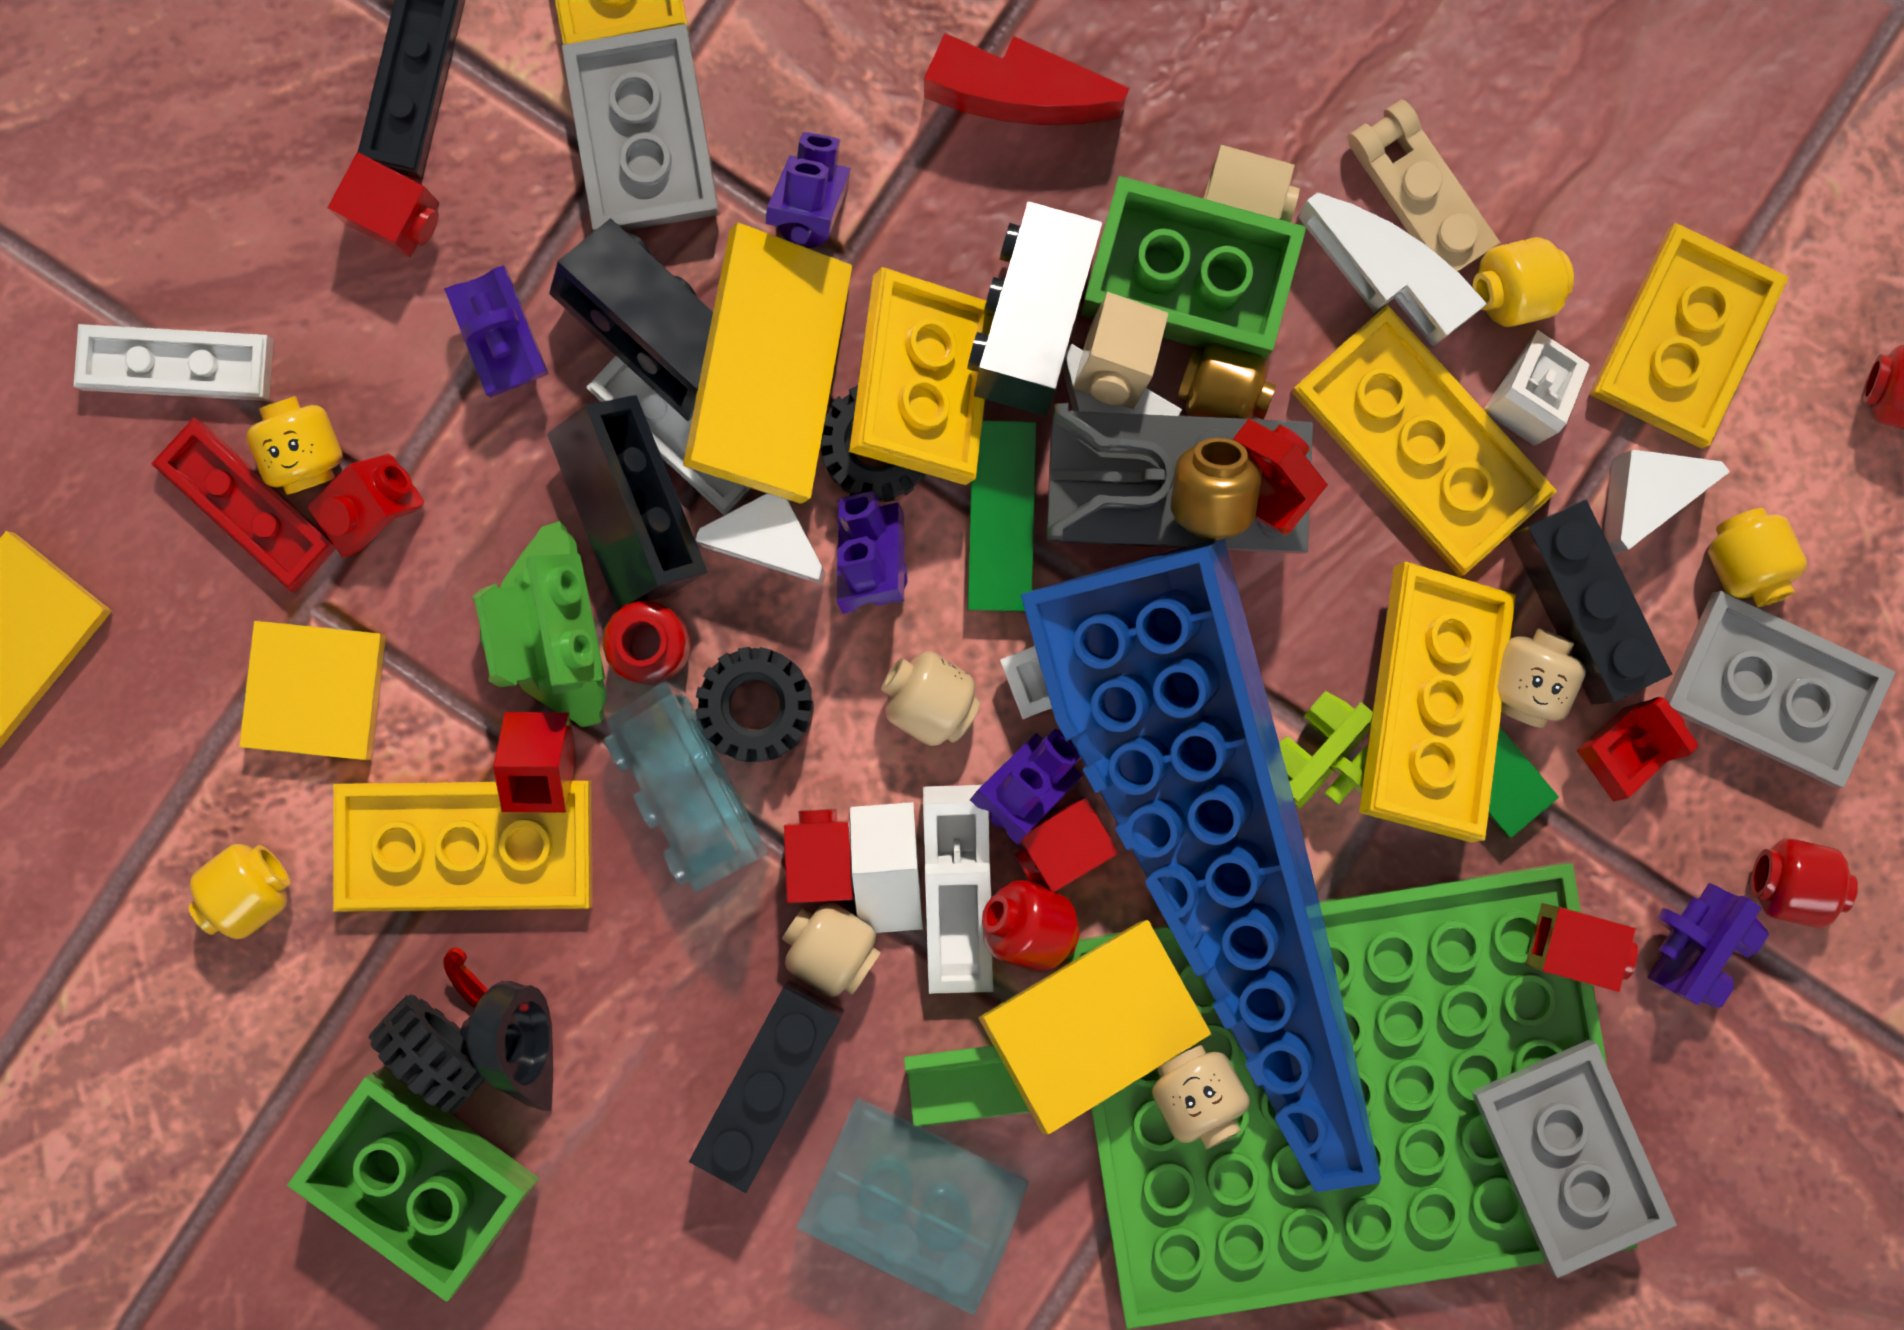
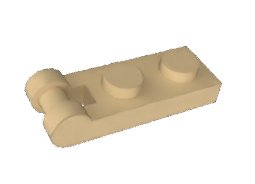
(1422, 188)

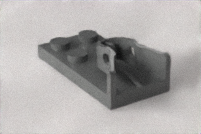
(1117, 477)

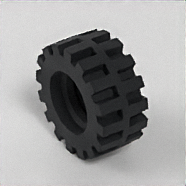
(426, 1053)

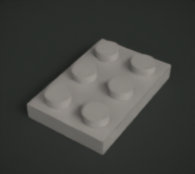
(641, 128)
(1778, 689)
(1573, 1158)

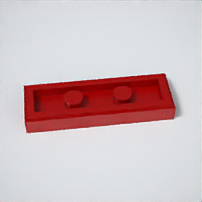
(244, 505)

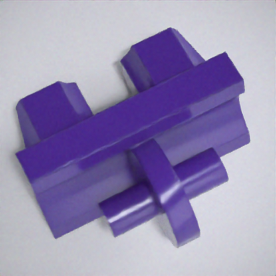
(809, 191)
(496, 331)
(869, 552)
(1029, 784)
(1703, 943)

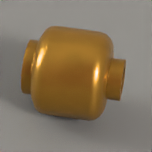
(1226, 384)
(1216, 489)

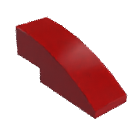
(1022, 86)

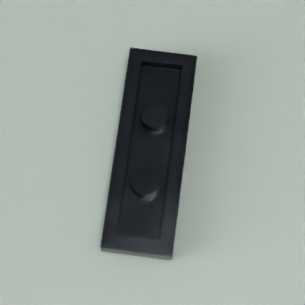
(410, 83)

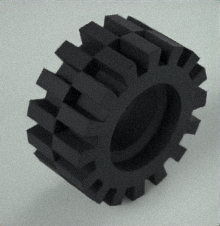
(847, 469)
(716, 696)

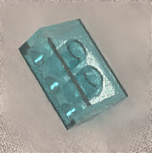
(683, 787)
(914, 1205)

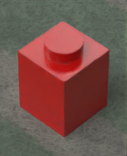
(385, 205)
(535, 762)
(1065, 846)
(818, 857)
(1582, 947)

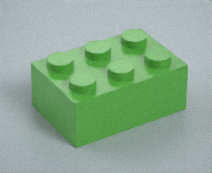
(1199, 260)
(413, 1183)

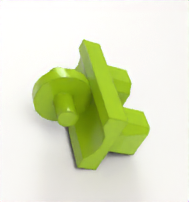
(1344, 730)

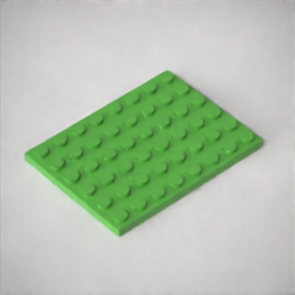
(1432, 1013)

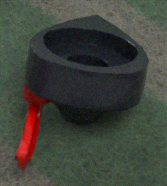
(506, 1034)

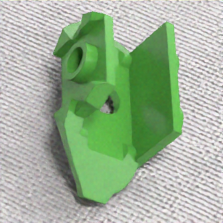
(543, 629)

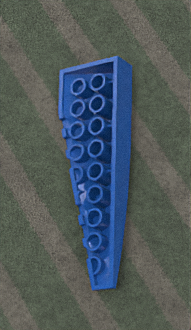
(1180, 741)

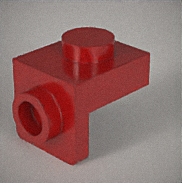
(1288, 477)
(364, 502)
(1636, 746)

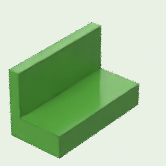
(961, 1087)

